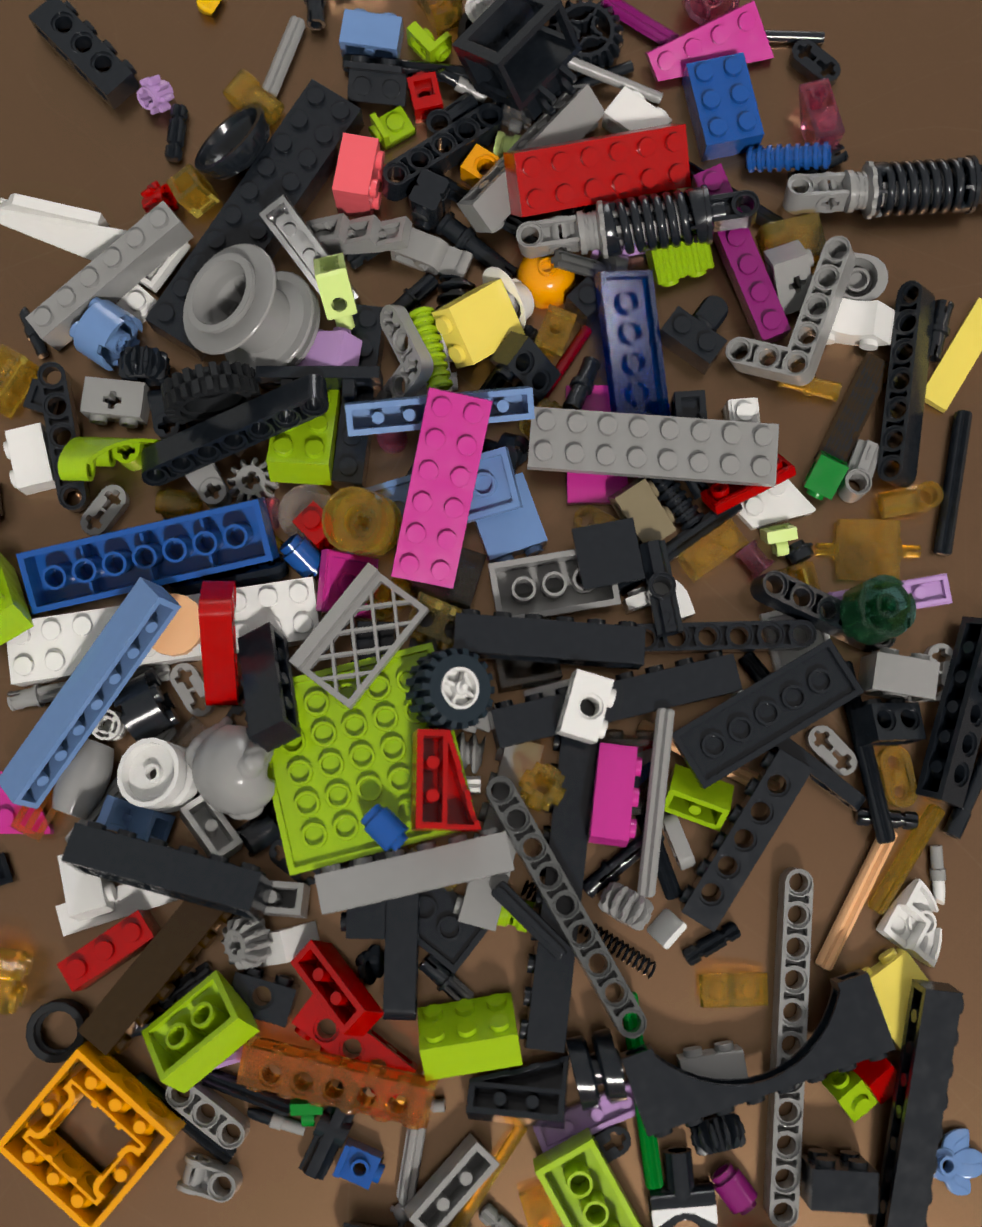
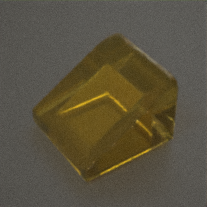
(804, 572)

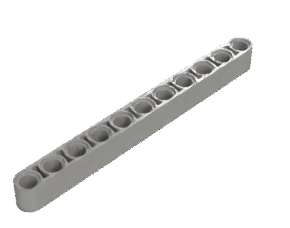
(792, 1123)

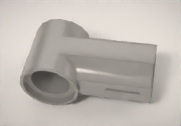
(861, 470)

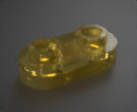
(899, 775)

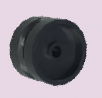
(596, 1069)

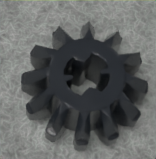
(144, 365)
(718, 1134)

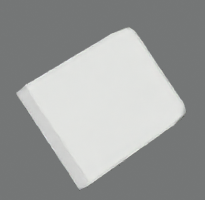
(666, 928)

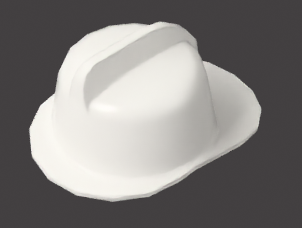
(518, 292)

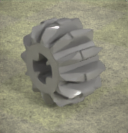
(245, 476)
(626, 906)
(246, 942)

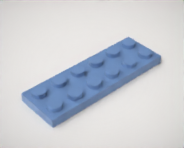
(493, 491)

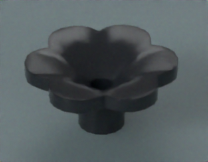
(370, 964)

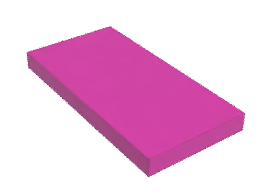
(593, 488)

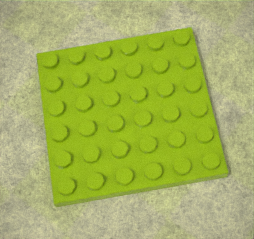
(347, 765)

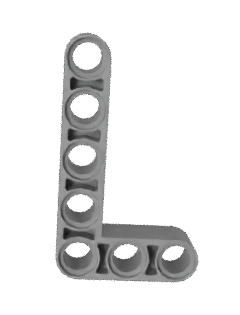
(805, 326)

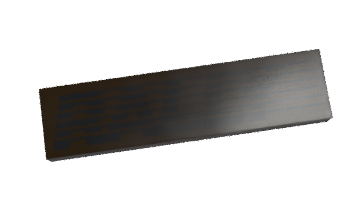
(855, 407)

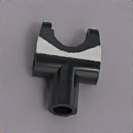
(681, 1197)

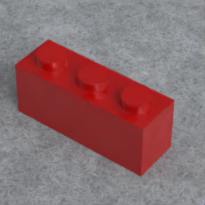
(109, 950)
(337, 988)

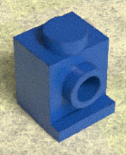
(358, 1152)

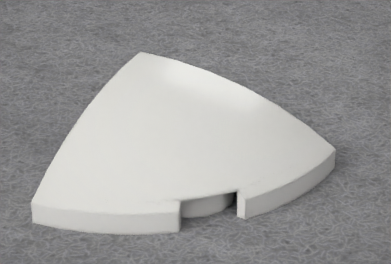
(912, 924)

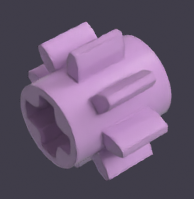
(155, 94)

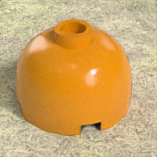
(545, 282)

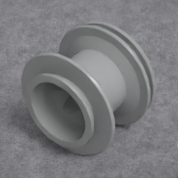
(250, 310)

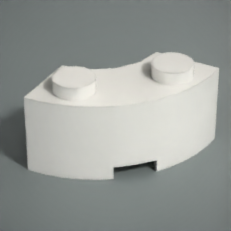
(861, 324)

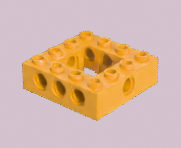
(58, 1167)

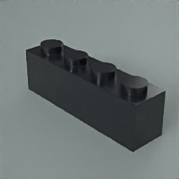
(268, 688)

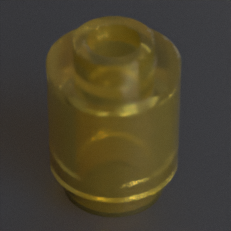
(177, 502)

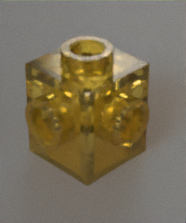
(546, 776)

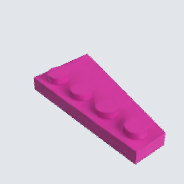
(723, 36)

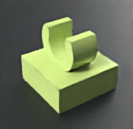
(778, 537)

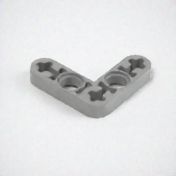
(415, 361)

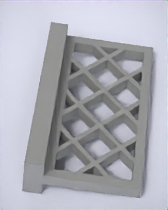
(334, 625)

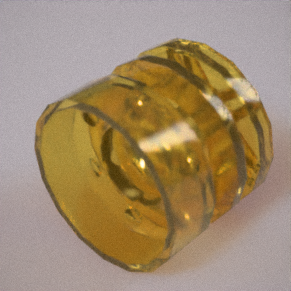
(348, 515)

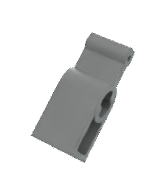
(432, 255)

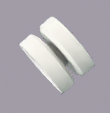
(156, 776)

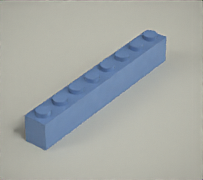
(88, 693)

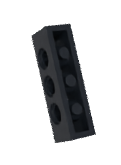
(113, 85)

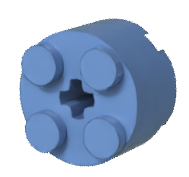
(105, 332)

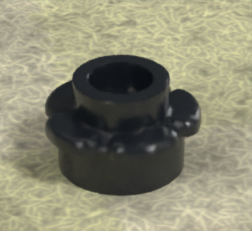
(799, 552)

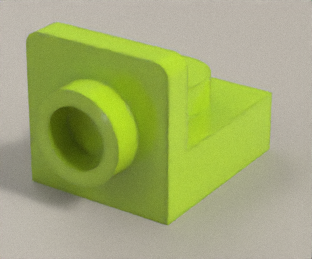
(426, 46)
(391, 127)

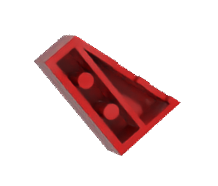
(438, 785)

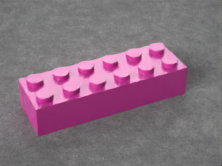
(441, 487)

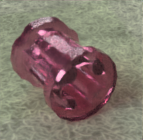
(754, 558)

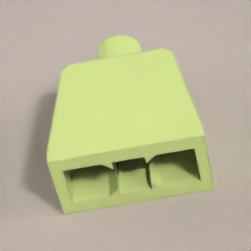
(335, 283)

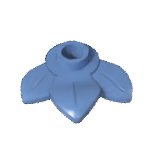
(961, 1162)

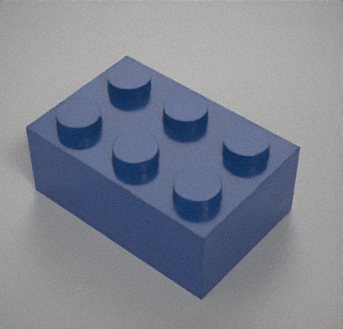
(722, 106)

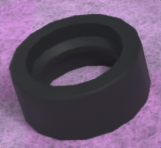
(34, 1036)

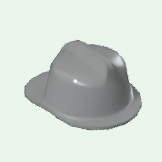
(867, 278)

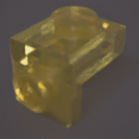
(383, 595)

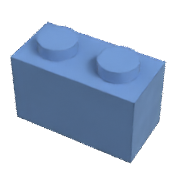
(371, 34)

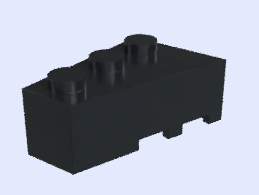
(522, 1096)

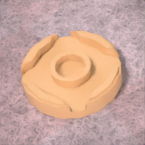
(183, 630)

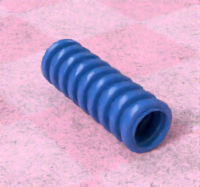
(788, 157)

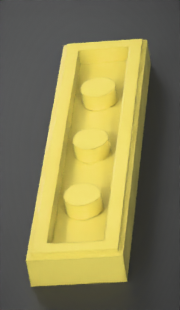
(956, 360)

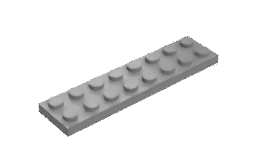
(653, 446)

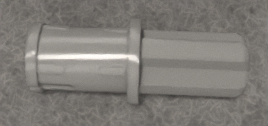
(33, 696)

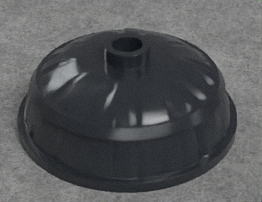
(234, 143)

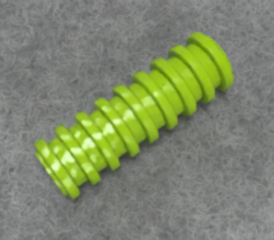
(426, 326)

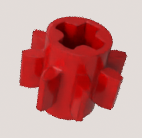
(155, 194)

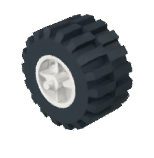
(450, 689)

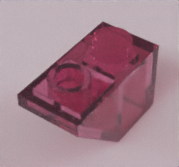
(819, 113)

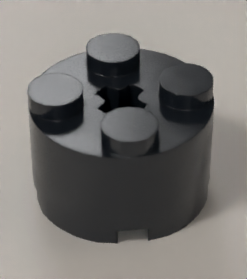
(145, 707)

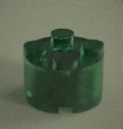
(877, 610)

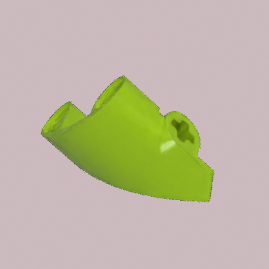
(84, 454)

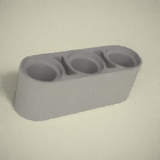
(213, 1127)

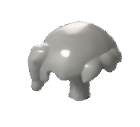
(230, 770)

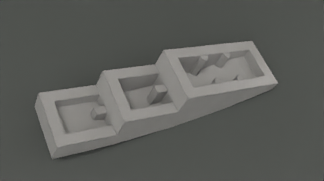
(361, 234)

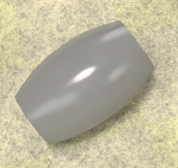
(84, 780)

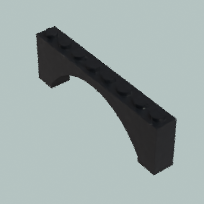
(847, 1034)

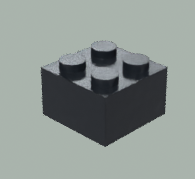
(838, 1182)

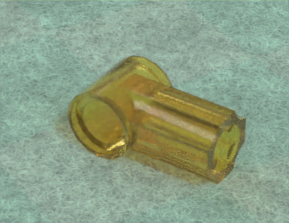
(246, 90)
(908, 500)

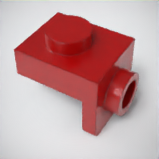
(311, 526)

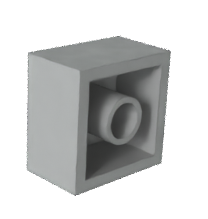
(898, 676)

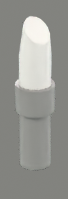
(937, 873)

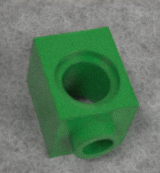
(825, 476)

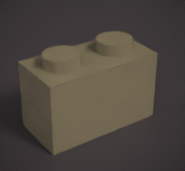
(641, 502)

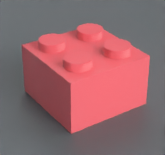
(358, 175)

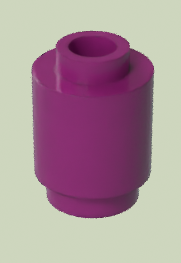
(734, 1189)

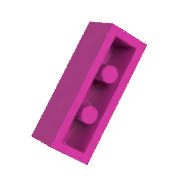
(614, 795)

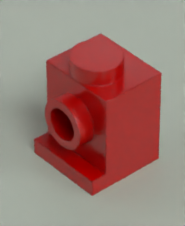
(424, 94)

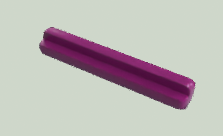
(641, 21)

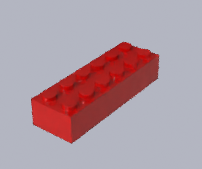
(597, 169)

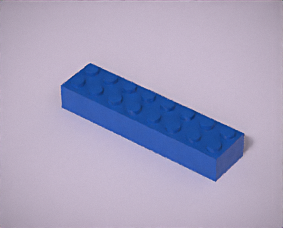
(154, 551)

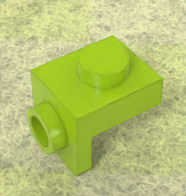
(850, 1093)

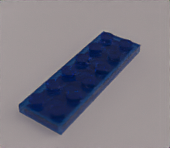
(632, 342)

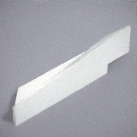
(59, 224)

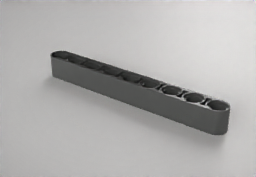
(566, 922)

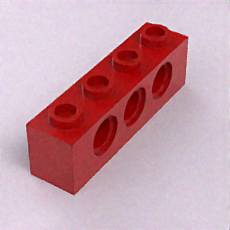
(372, 1044)

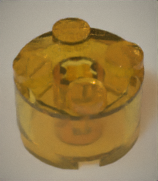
(13, 968)

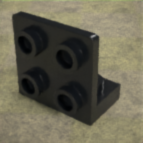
(376, 82)

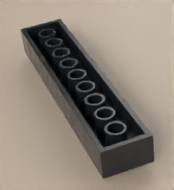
(293, 163)

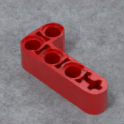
(218, 642)

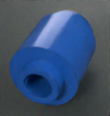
(301, 555)
(385, 828)

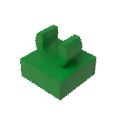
(308, 1112)

